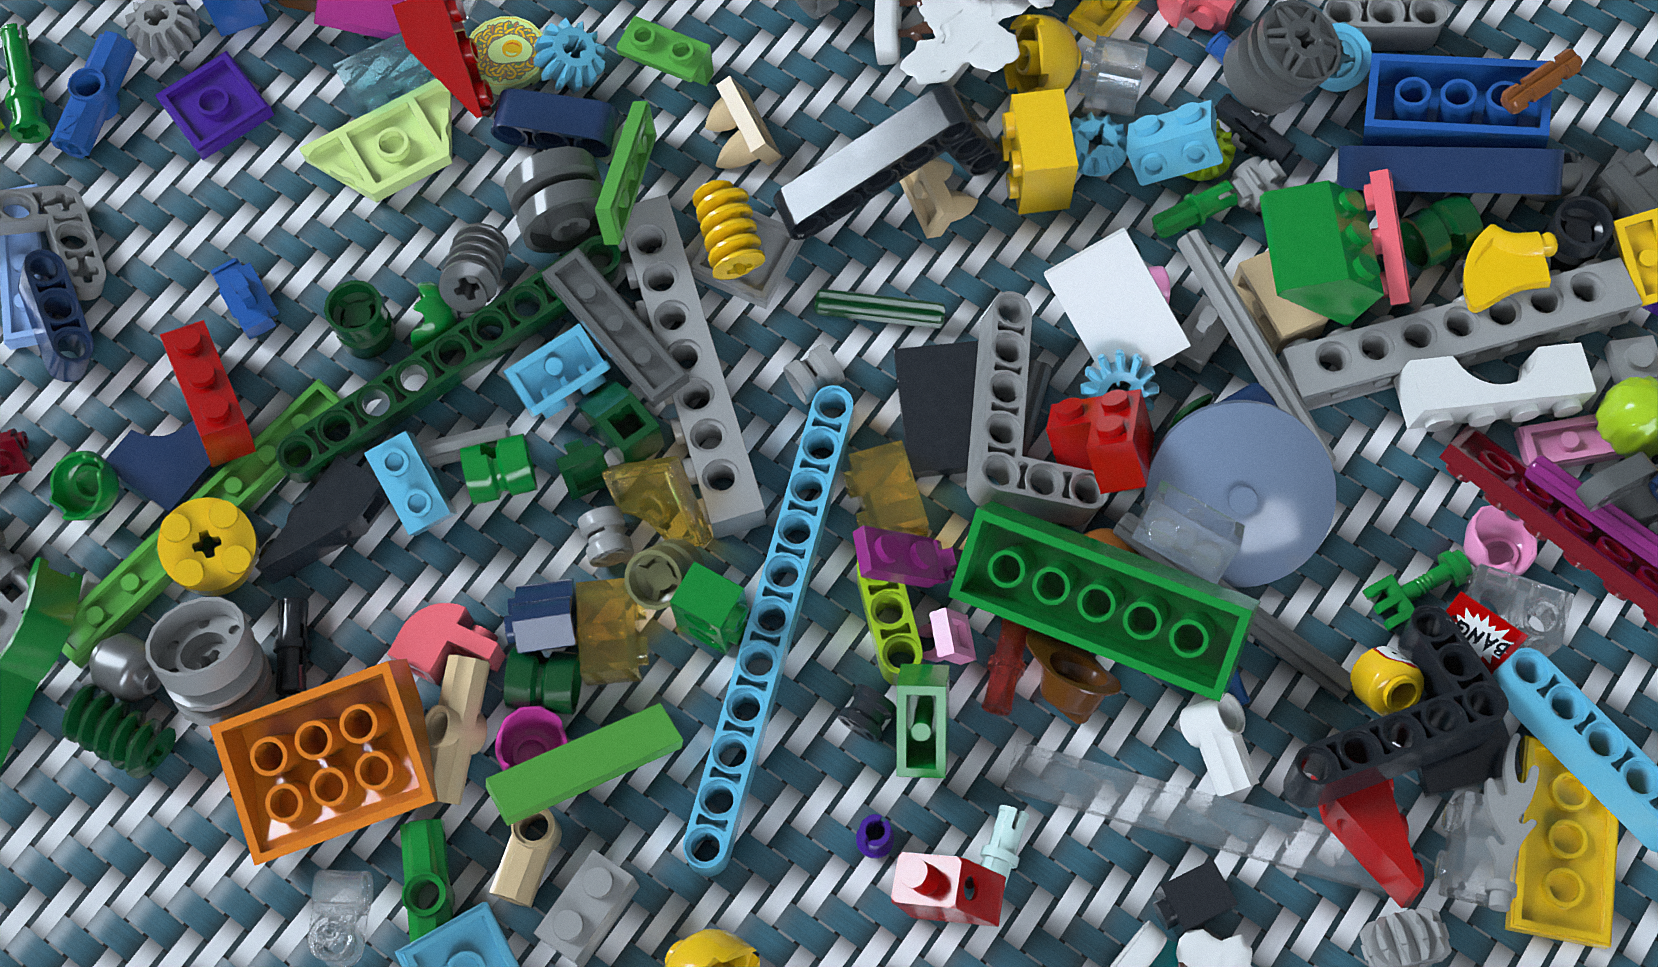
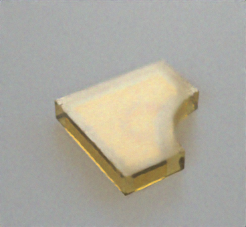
(661, 496)

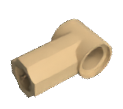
(525, 861)

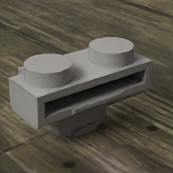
(1205, 333)

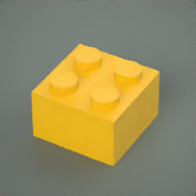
(1039, 151)

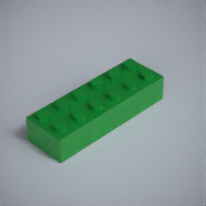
(1104, 599)

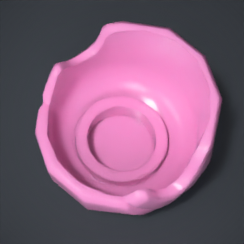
(1499, 541)

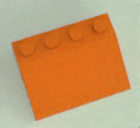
(328, 760)

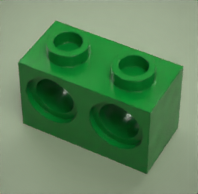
(710, 608)

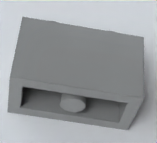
(587, 909)

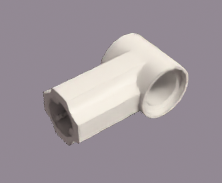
(1217, 732)

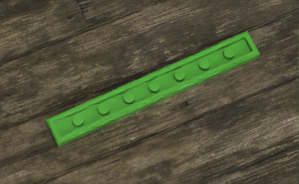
(141, 574)

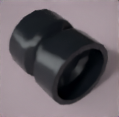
(1581, 230)

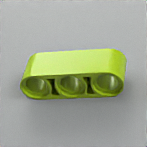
(894, 637)

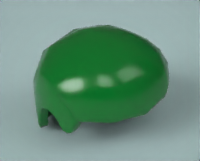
(437, 314)
(83, 486)

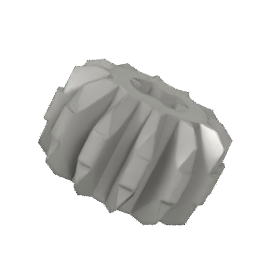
(163, 28)
(1406, 939)

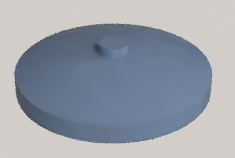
(1258, 471)

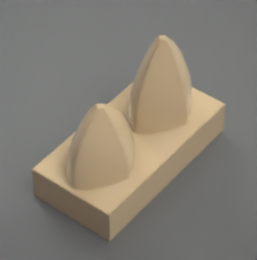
(752, 138)
(932, 201)

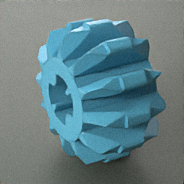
(569, 55)
(1120, 371)

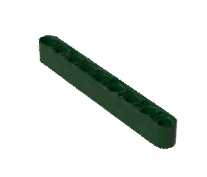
(428, 363)

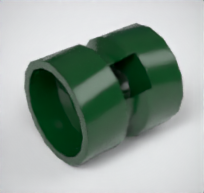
(1441, 230)
(360, 319)
(543, 680)

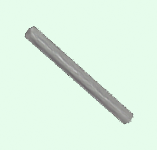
(1245, 330)

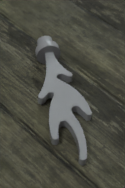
(1504, 815)

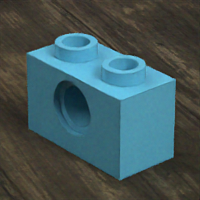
(410, 483)

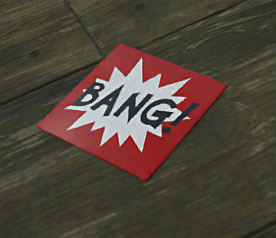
(1485, 631)

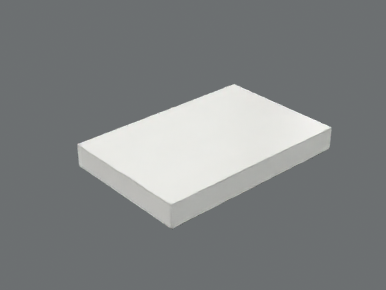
(1117, 303)

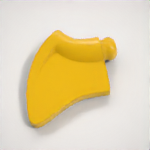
(1505, 264)

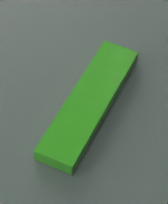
(626, 173)
(583, 764)

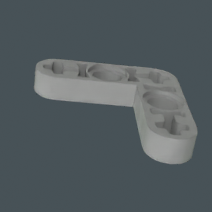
(58, 225)

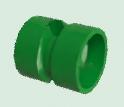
(498, 469)

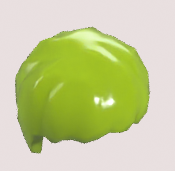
(1630, 417)

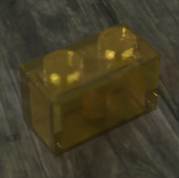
(886, 490)
(610, 633)

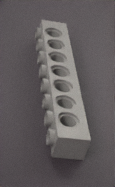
(1602, 284)
(741, 504)

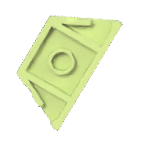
(390, 144)

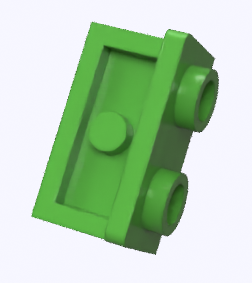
(667, 51)

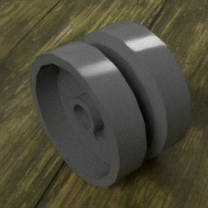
(555, 198)

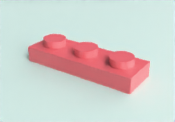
(1388, 237)

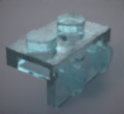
(381, 73)

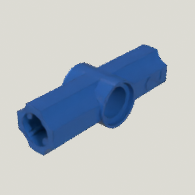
(93, 94)

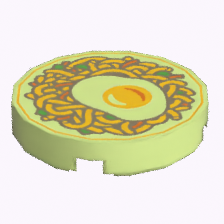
(507, 52)

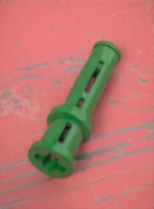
(24, 97)

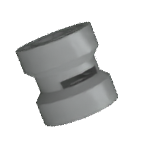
(814, 373)
(605, 536)

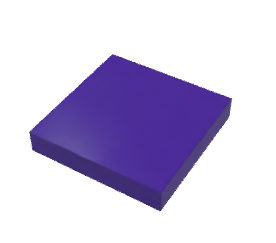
(214, 105)

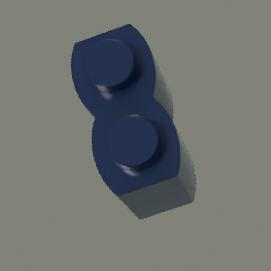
(542, 616)

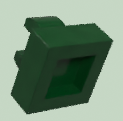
(582, 468)

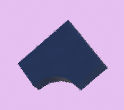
(163, 467)

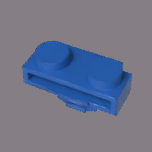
(245, 297)

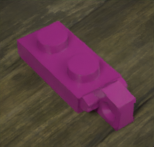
(904, 557)

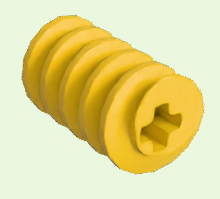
(728, 229)

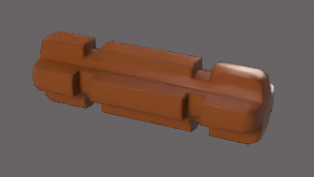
(1541, 81)

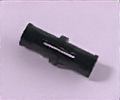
(1253, 129)
(292, 646)

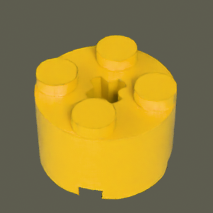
(184, 533)

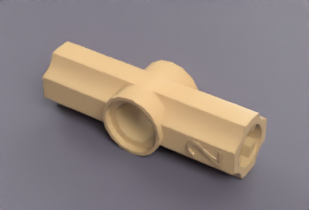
(456, 725)

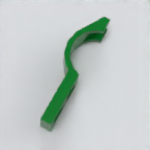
(35, 644)

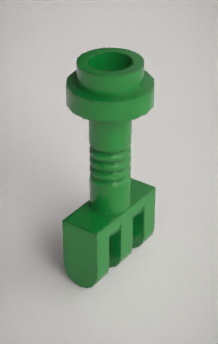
(1452, 567)

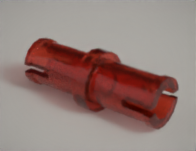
(1005, 668)

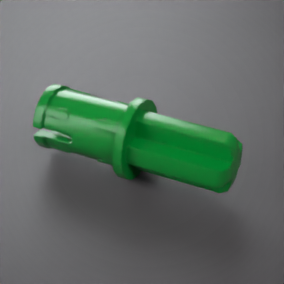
(1193, 210)

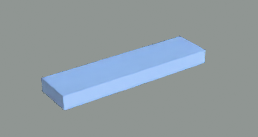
(13, 250)

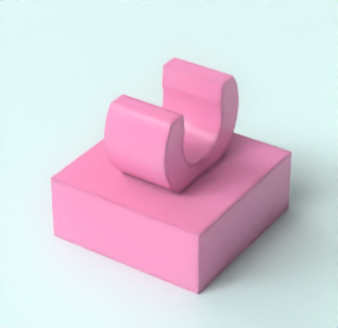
(951, 637)

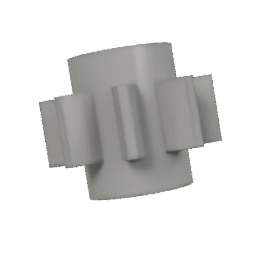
(1255, 178)

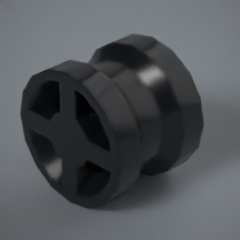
(867, 713)

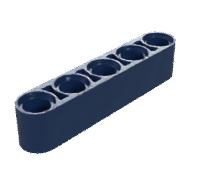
(1455, 169)

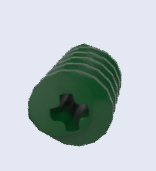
(115, 733)

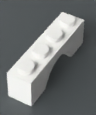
(1442, 393)

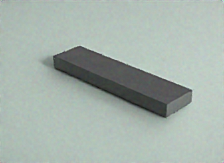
(616, 327)

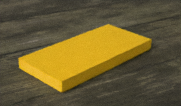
(1566, 859)

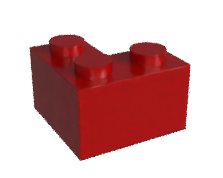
(1105, 436)

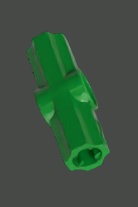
(425, 864)

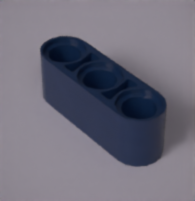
(554, 121)
(55, 297)

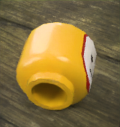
(1386, 680)

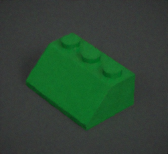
(1322, 249)

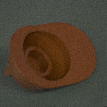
(1071, 677)

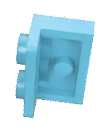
(1174, 143)
(556, 371)

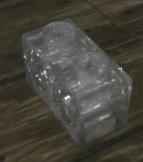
(1519, 597)

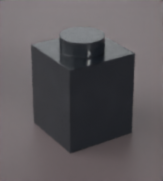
(1193, 899)

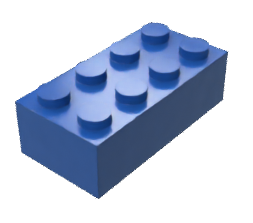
(1451, 103)

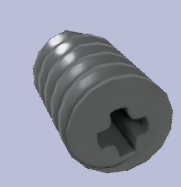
(473, 267)

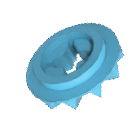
(1354, 71)
(1107, 156)

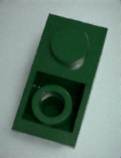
(621, 422)

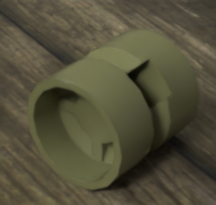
(658, 571)

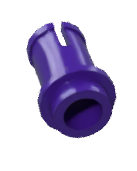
(875, 848)

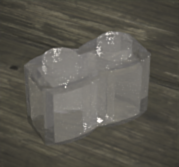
(1112, 75)

